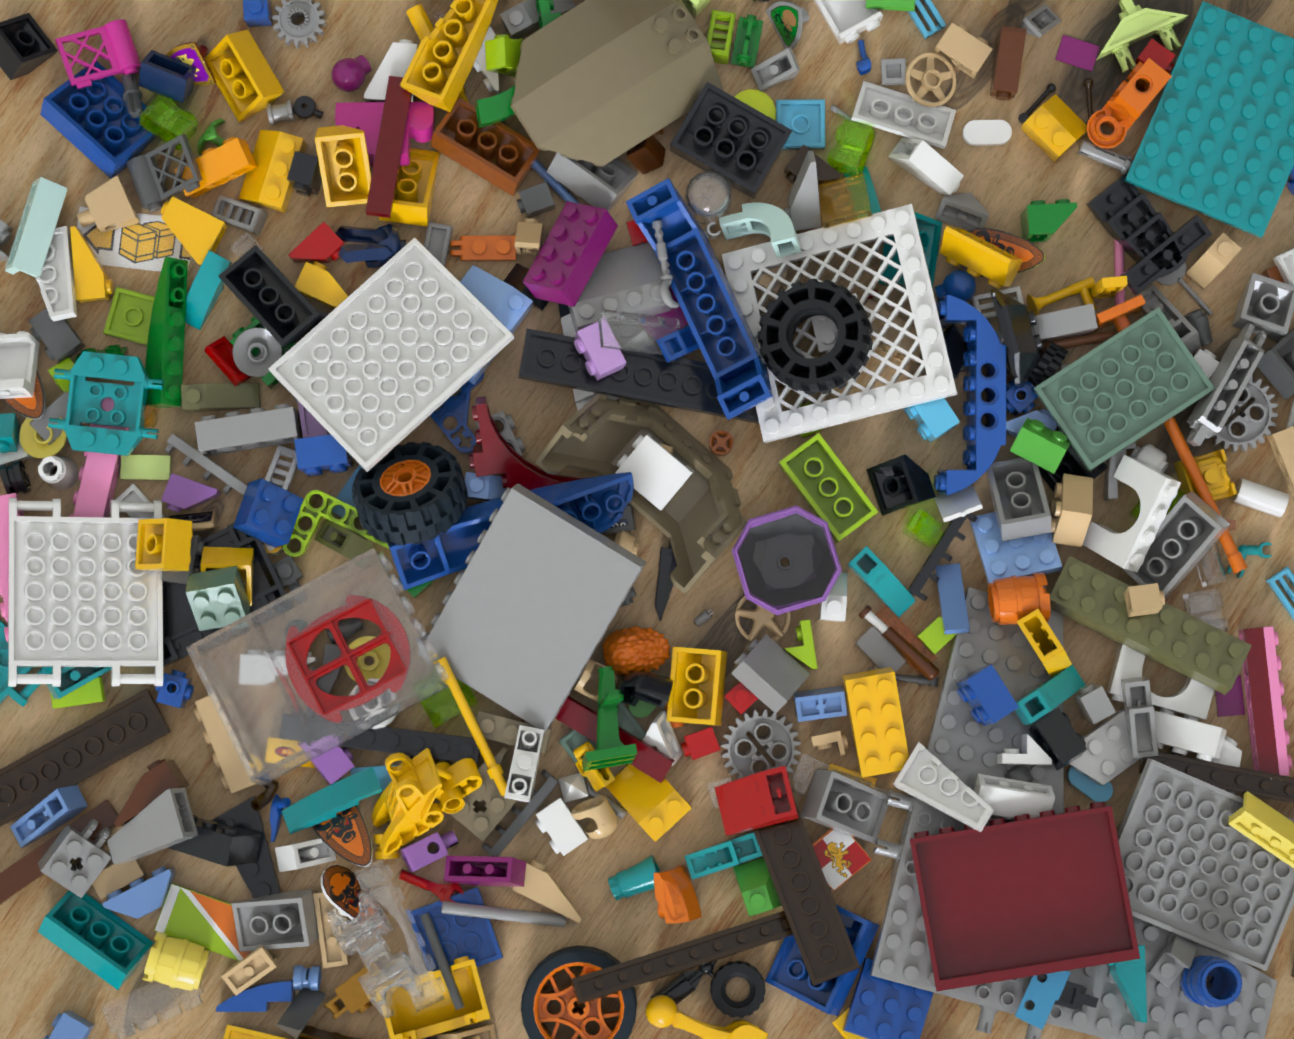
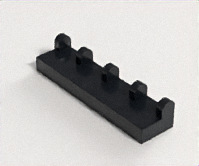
(936, 554)

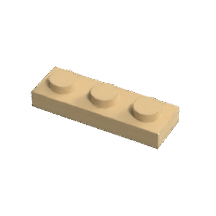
(330, 949)

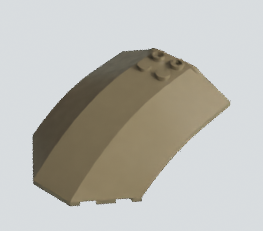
(610, 76)

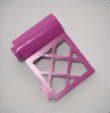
(118, 47)

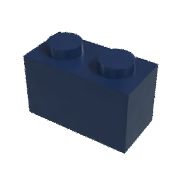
(167, 76)

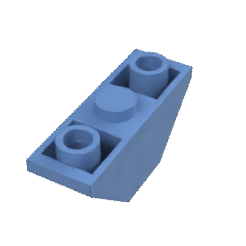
(143, 896)

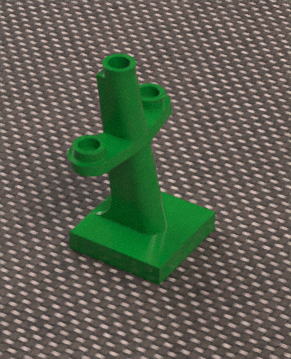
(609, 748)

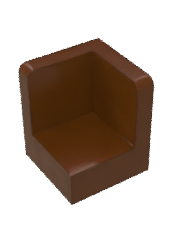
(647, 155)

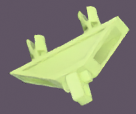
(1137, 25)

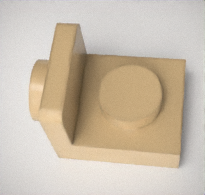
(826, 739)

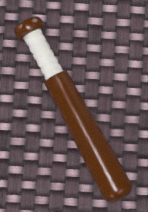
(917, 659)

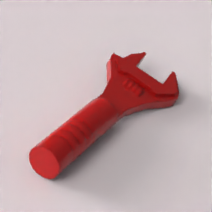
(443, 891)

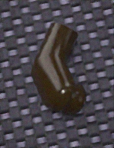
(266, 796)

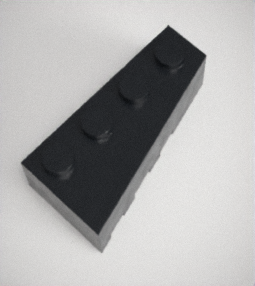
(221, 843)

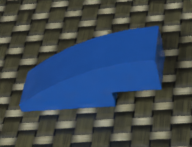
(259, 997)

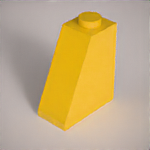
(193, 228)
(1044, 643)

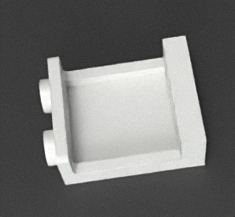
(848, 18)
(18, 364)
(654, 471)

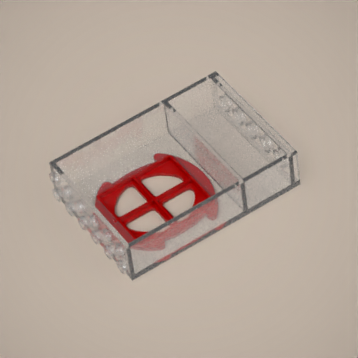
(270, 695)

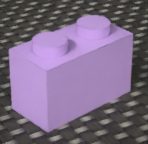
(599, 360)

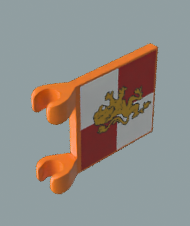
(839, 857)

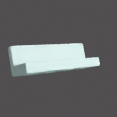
(36, 228)

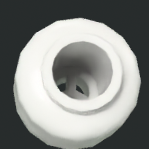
(1151, 456)

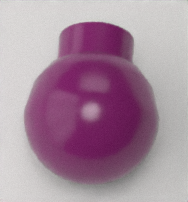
(350, 73)

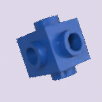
(1013, 404)
(183, 692)

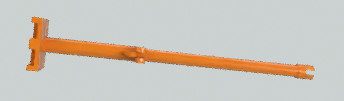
(1119, 316)

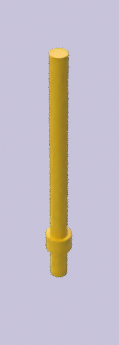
(494, 771)

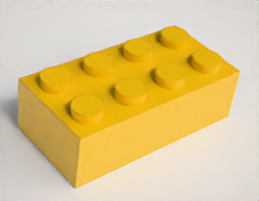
(876, 721)

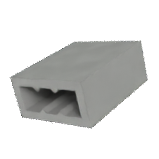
(769, 673)

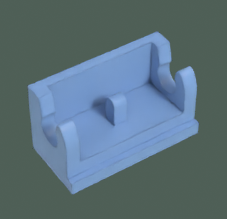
(820, 703)

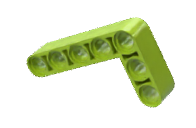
(317, 515)

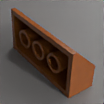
(488, 151)

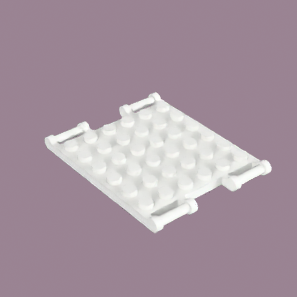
(80, 595)

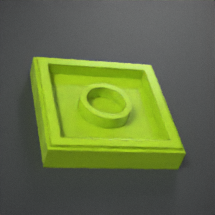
(129, 316)

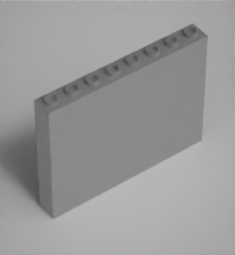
(532, 606)

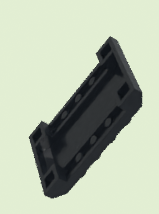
(178, 619)

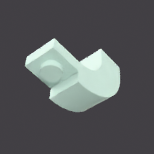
(766, 220)

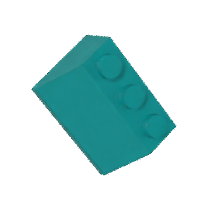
(930, 237)

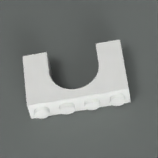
(1156, 495)
(1191, 700)

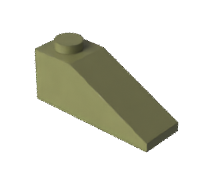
(219, 397)

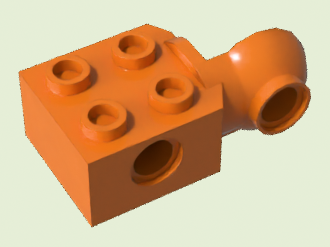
(1127, 104)

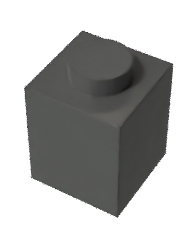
(535, 200)

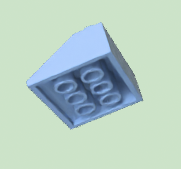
(500, 299)

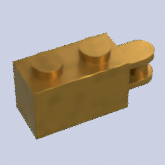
(352, 996)

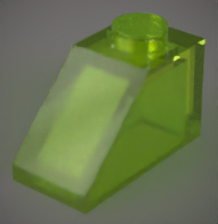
(923, 528)

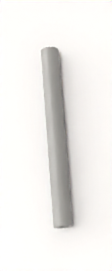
(505, 914)

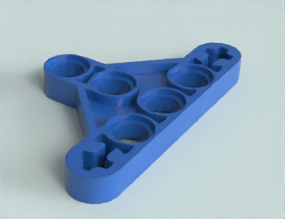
(458, 408)

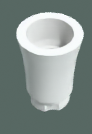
(66, 473)

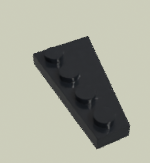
(258, 876)

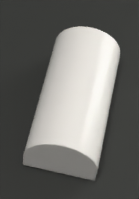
(1261, 498)

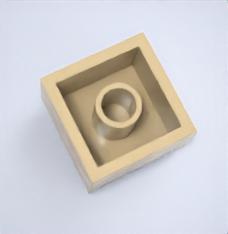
(1071, 510)

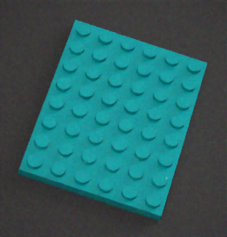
(1223, 123)

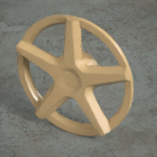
(930, 80)
(761, 619)

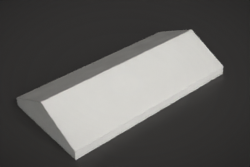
(903, 116)

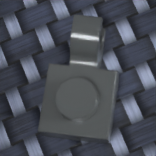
(288, 572)

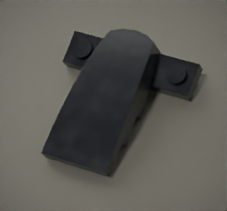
(1145, 233)

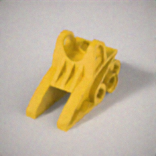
(412, 792)

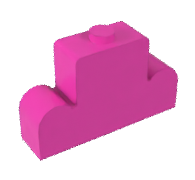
(368, 117)

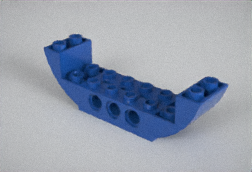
(982, 350)

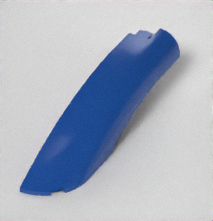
(591, 500)

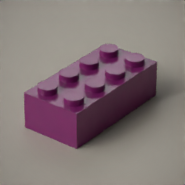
(570, 253)

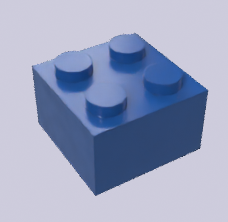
(321, 454)
(268, 513)
(986, 695)

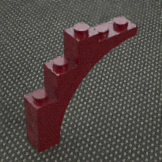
(498, 457)

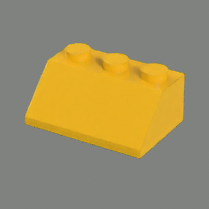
(243, 75)
(343, 165)
(268, 182)
(979, 257)
(697, 686)

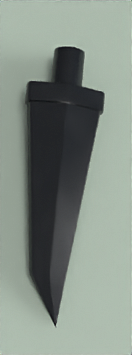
(664, 584)

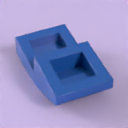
(677, 344)

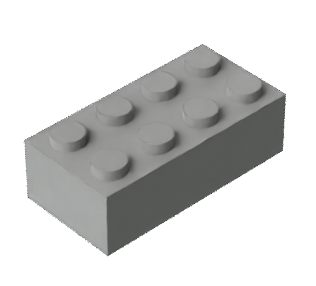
(248, 431)
(1180, 543)

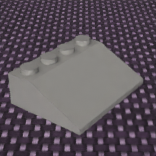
(623, 283)

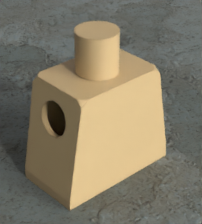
(109, 207)

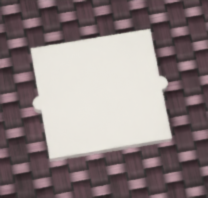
(958, 503)

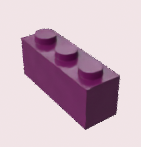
(485, 871)

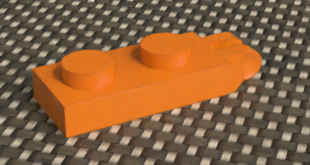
(485, 248)

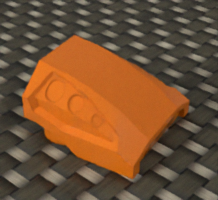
(676, 896)

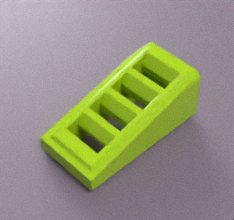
(720, 51)

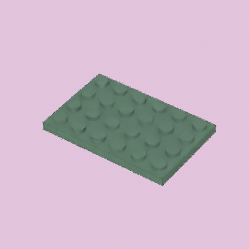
(1124, 389)

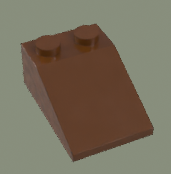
(159, 778)

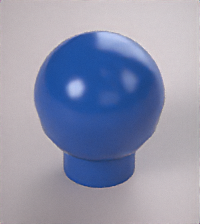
(957, 284)

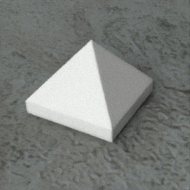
(573, 787)

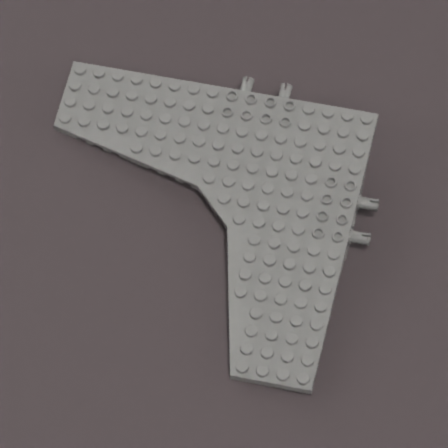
(972, 750)

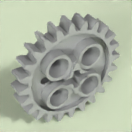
(1250, 428)
(778, 734)

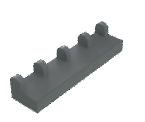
(523, 816)

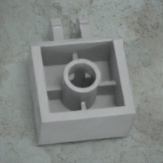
(76, 844)

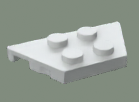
(1107, 750)

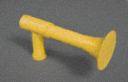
(1037, 303)

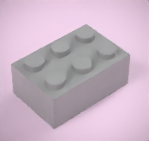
(1018, 499)

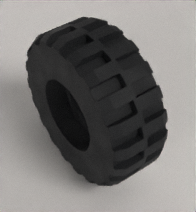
(790, 311)

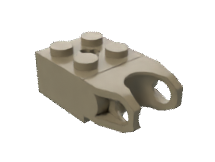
(482, 822)

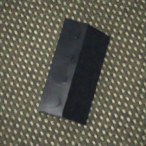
(270, 297)

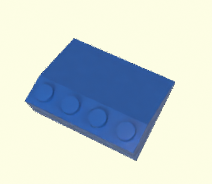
(97, 121)
(792, 977)

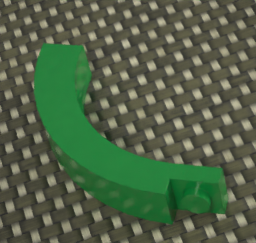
(497, 108)

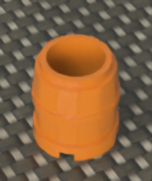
(1018, 596)

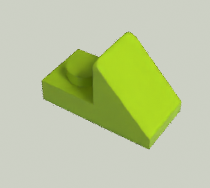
(804, 653)

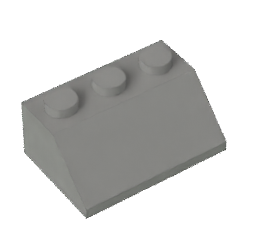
(594, 184)

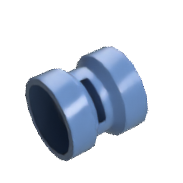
(307, 978)

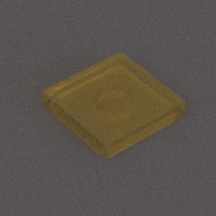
(844, 200)

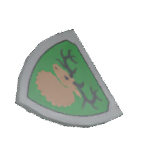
(787, 21)

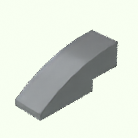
(1140, 717)

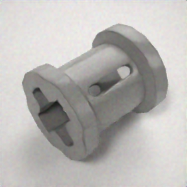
(280, 112)

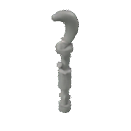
(666, 279)

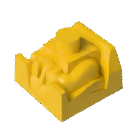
(1214, 471)

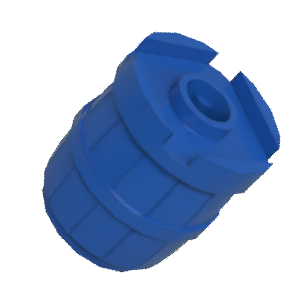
(1224, 986)

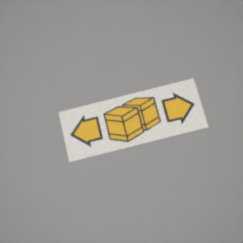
(138, 245)

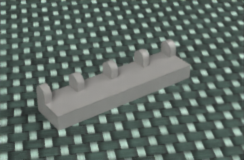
(212, 467)

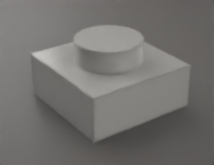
(893, 71)

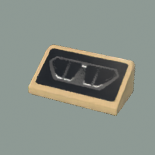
(200, 520)

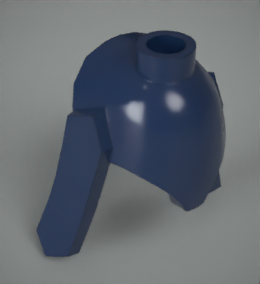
(384, 239)

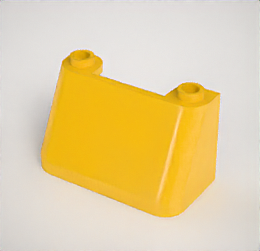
(441, 1016)

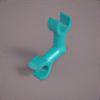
(1250, 550)

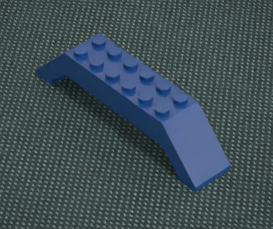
(705, 299)

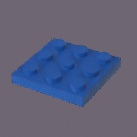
(460, 934)
(886, 1008)

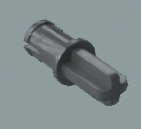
(132, 95)

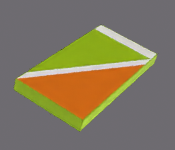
(200, 920)

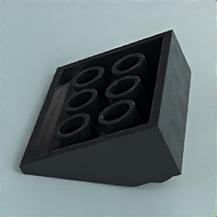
(730, 139)

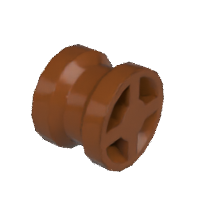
(723, 439)

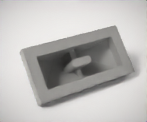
(1040, 21)
(962, 211)

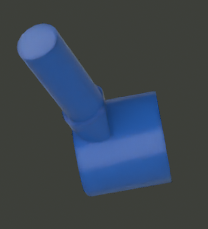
(864, 65)

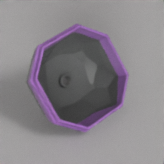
(811, 557)

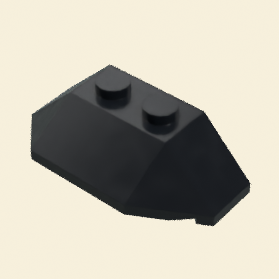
(1018, 335)

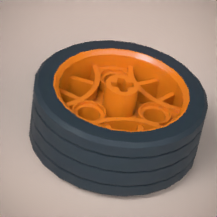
(534, 1001)

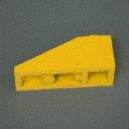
(90, 278)
(320, 285)

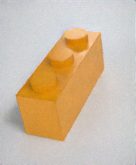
(221, 165)

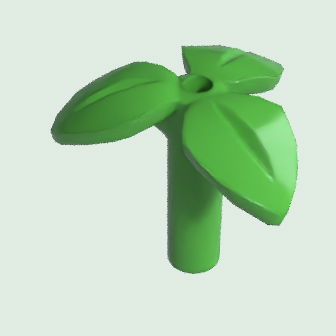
(211, 135)

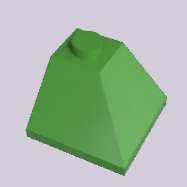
(756, 887)

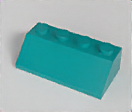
(95, 937)

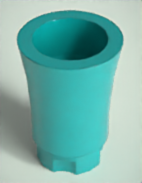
(634, 879)

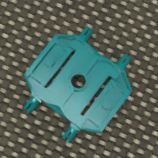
(87, 397)

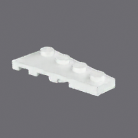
(939, 787)

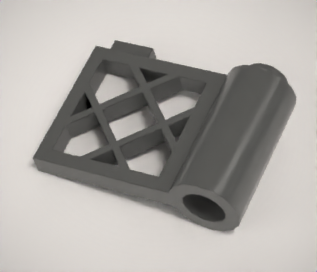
(150, 178)

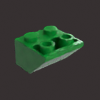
(1042, 220)

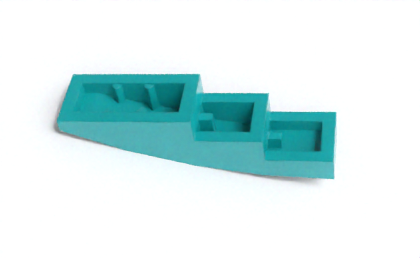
(331, 800)
(723, 855)

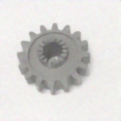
(308, 30)

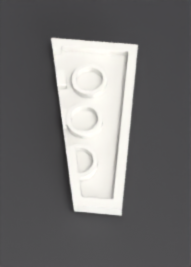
(58, 277)

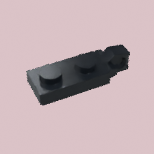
(1073, 995)

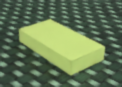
(146, 467)

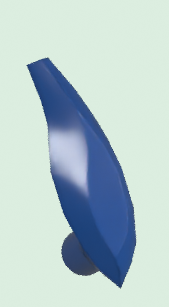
(276, 814)

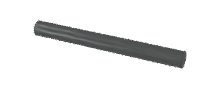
(442, 961)

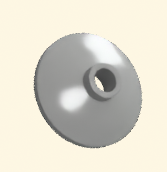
(269, 352)

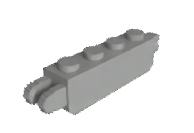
(1229, 382)

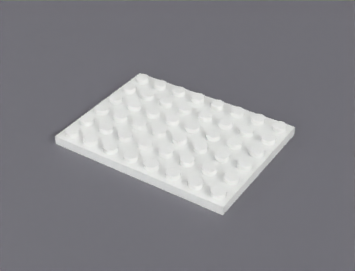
(391, 354)

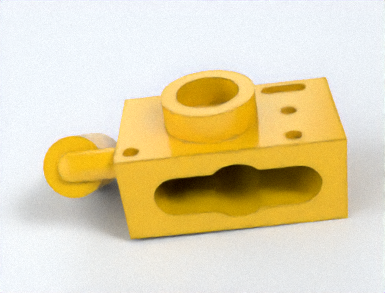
(598, 778)

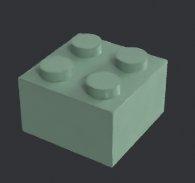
(217, 597)

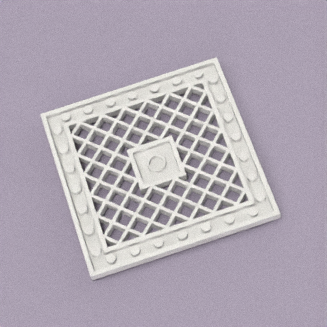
(938, 382)

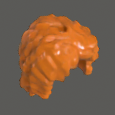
(635, 650)

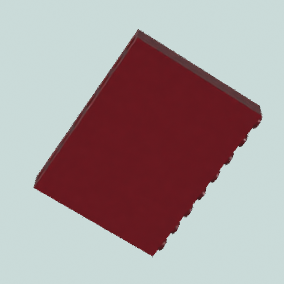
(1024, 897)

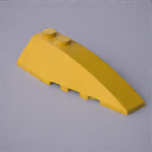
(449, 53)

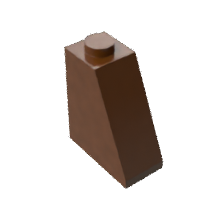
(1007, 62)

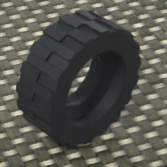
(731, 1007)

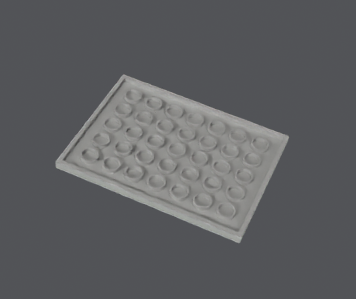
(1198, 871)

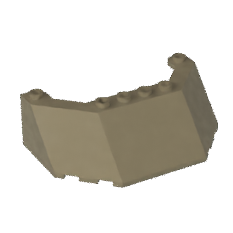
(700, 515)

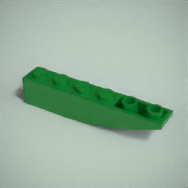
(167, 335)

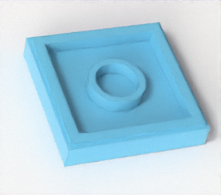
(805, 120)

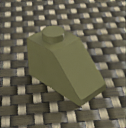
(342, 540)

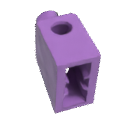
(417, 854)

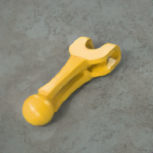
(663, 1012)

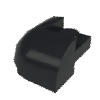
(645, 687)

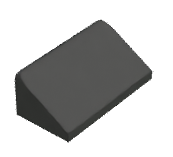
(300, 1011)

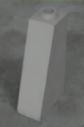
(1063, 323)
(156, 827)

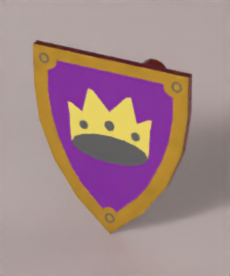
(194, 56)

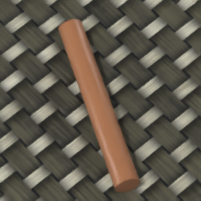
(1081, 340)

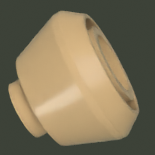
(627, 541)

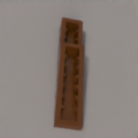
(27, 869)

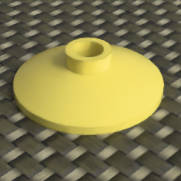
(35, 445)
(380, 655)

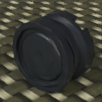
(15, 478)

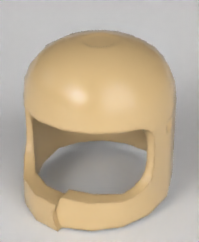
(588, 680)
(600, 816)

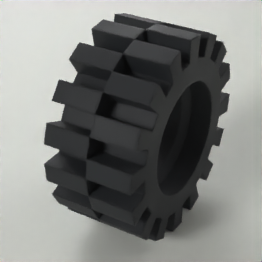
(1048, 363)

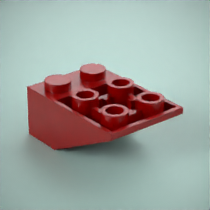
(756, 801)

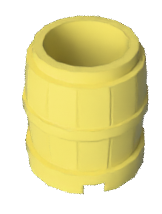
(176, 962)

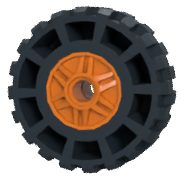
(410, 494)

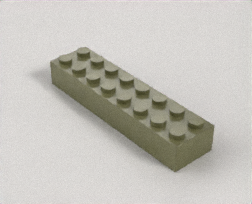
(1166, 637)

